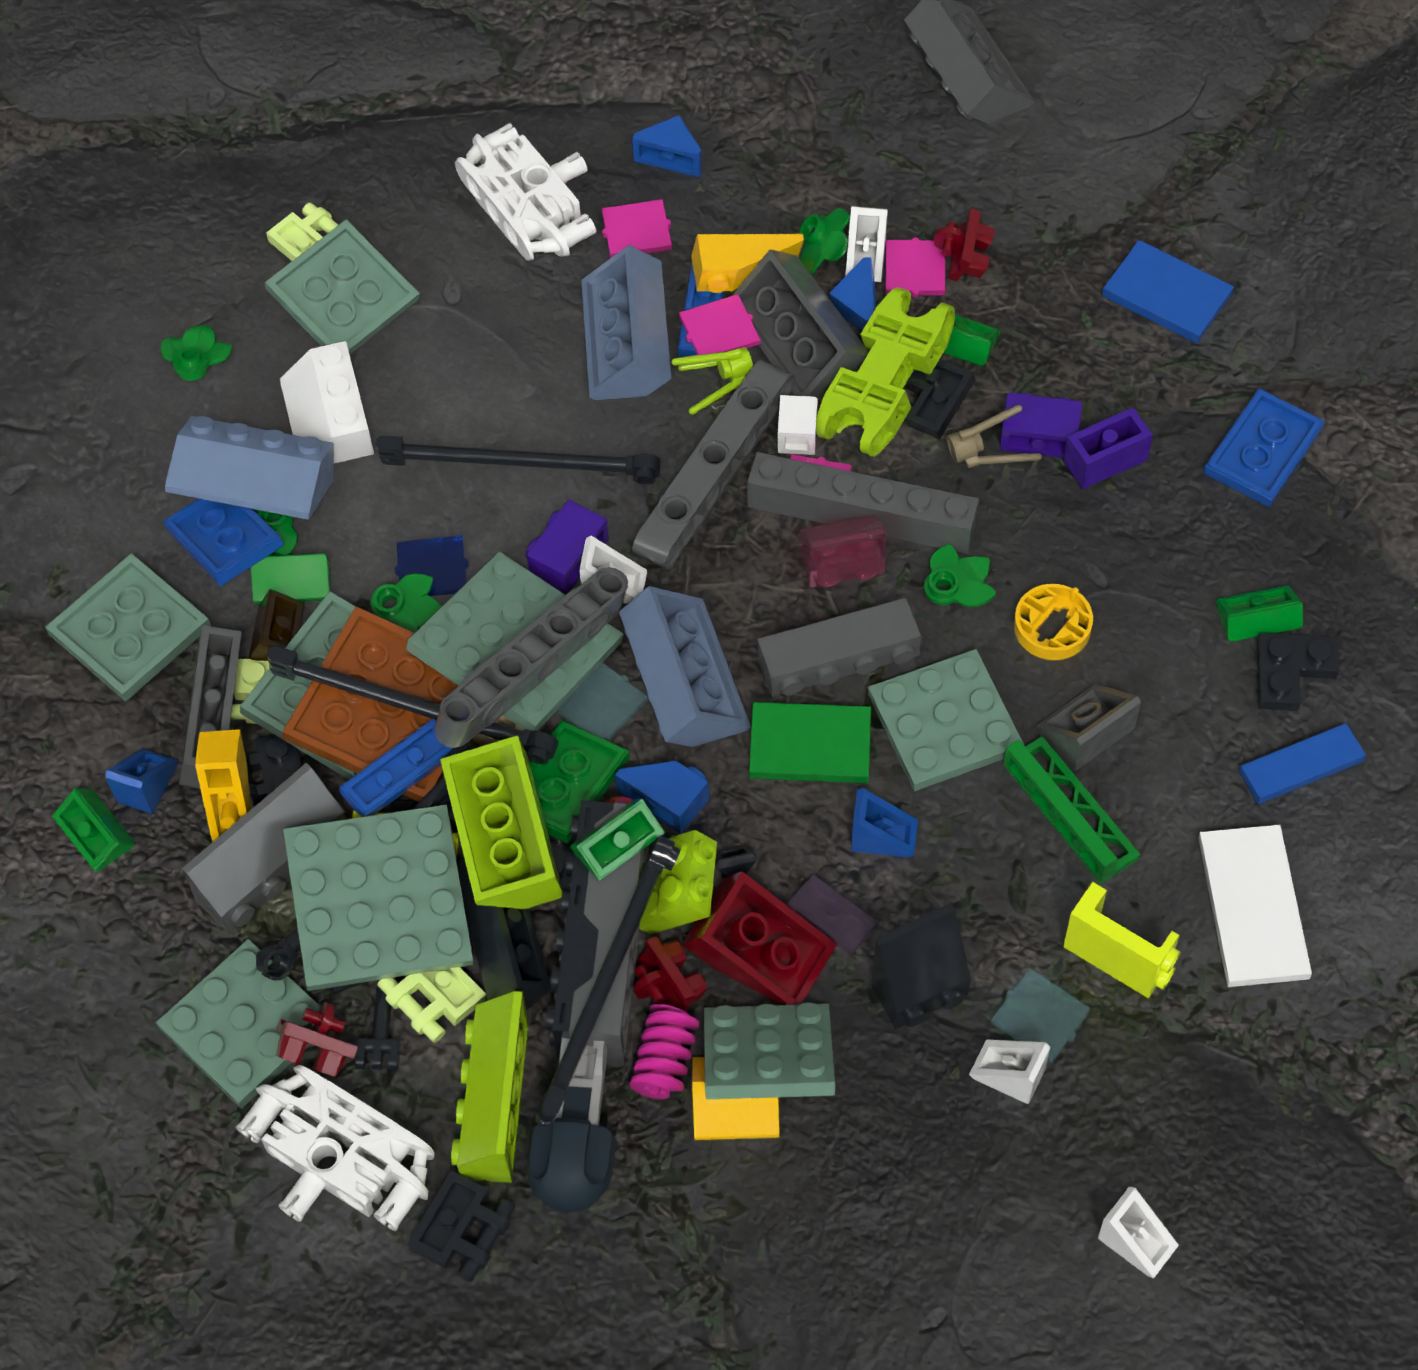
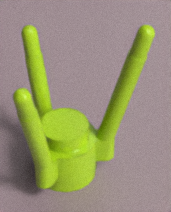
(730, 364)

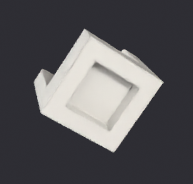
(797, 424)

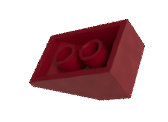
(760, 941)

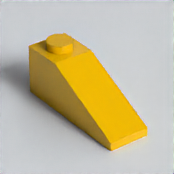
(726, 260)
(222, 779)

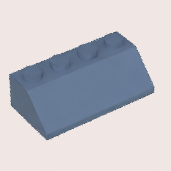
(626, 326)
(250, 467)
(683, 667)

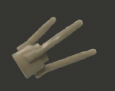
(967, 443)

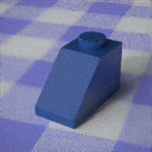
(668, 789)

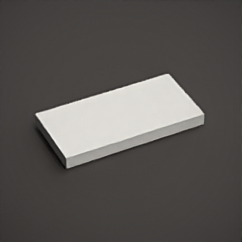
(1254, 906)

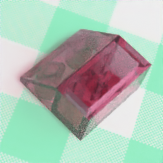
(843, 551)

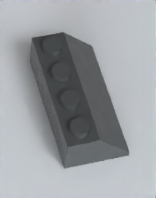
(967, 60)
(799, 324)
(250, 857)

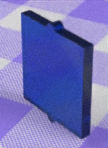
(437, 558)

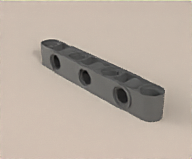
(700, 481)
(530, 657)

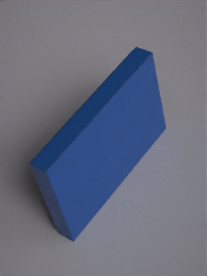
(1168, 291)
(1264, 447)
(222, 537)

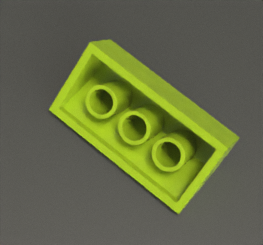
(502, 826)
(492, 1090)

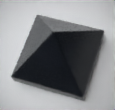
(735, 860)

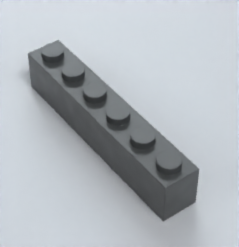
(840, 495)

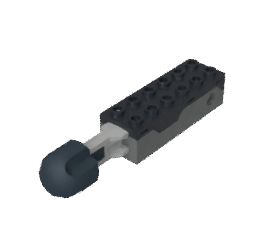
(573, 1155)

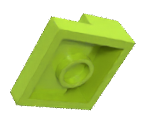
(685, 891)

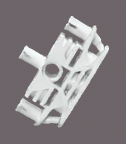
(525, 193)
(372, 1139)

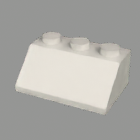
(326, 401)

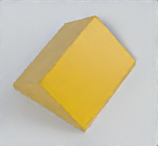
(731, 1117)

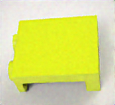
(1117, 948)

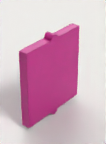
(637, 225)
(915, 267)
(719, 326)

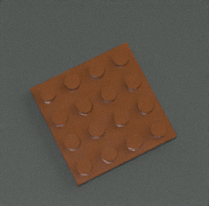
(356, 728)

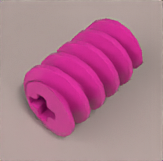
(662, 1051)

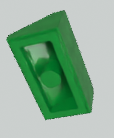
(971, 341)
(296, 576)
(1260, 612)
(92, 828)
(617, 839)

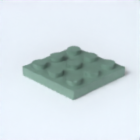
(342, 289)
(128, 627)
(944, 719)
(232, 1022)
(768, 1051)

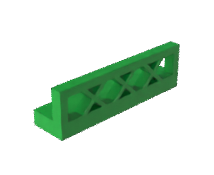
(1066, 815)

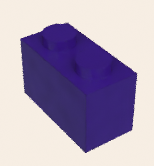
(1040, 425)
(1107, 448)
(560, 548)

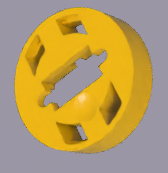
(1053, 598)

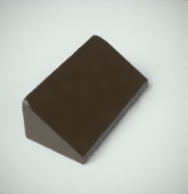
(275, 624)

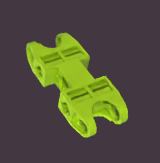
(876, 391)

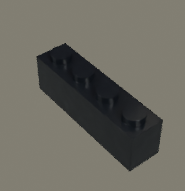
(504, 947)

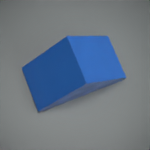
(668, 147)
(856, 294)
(141, 779)
(882, 827)

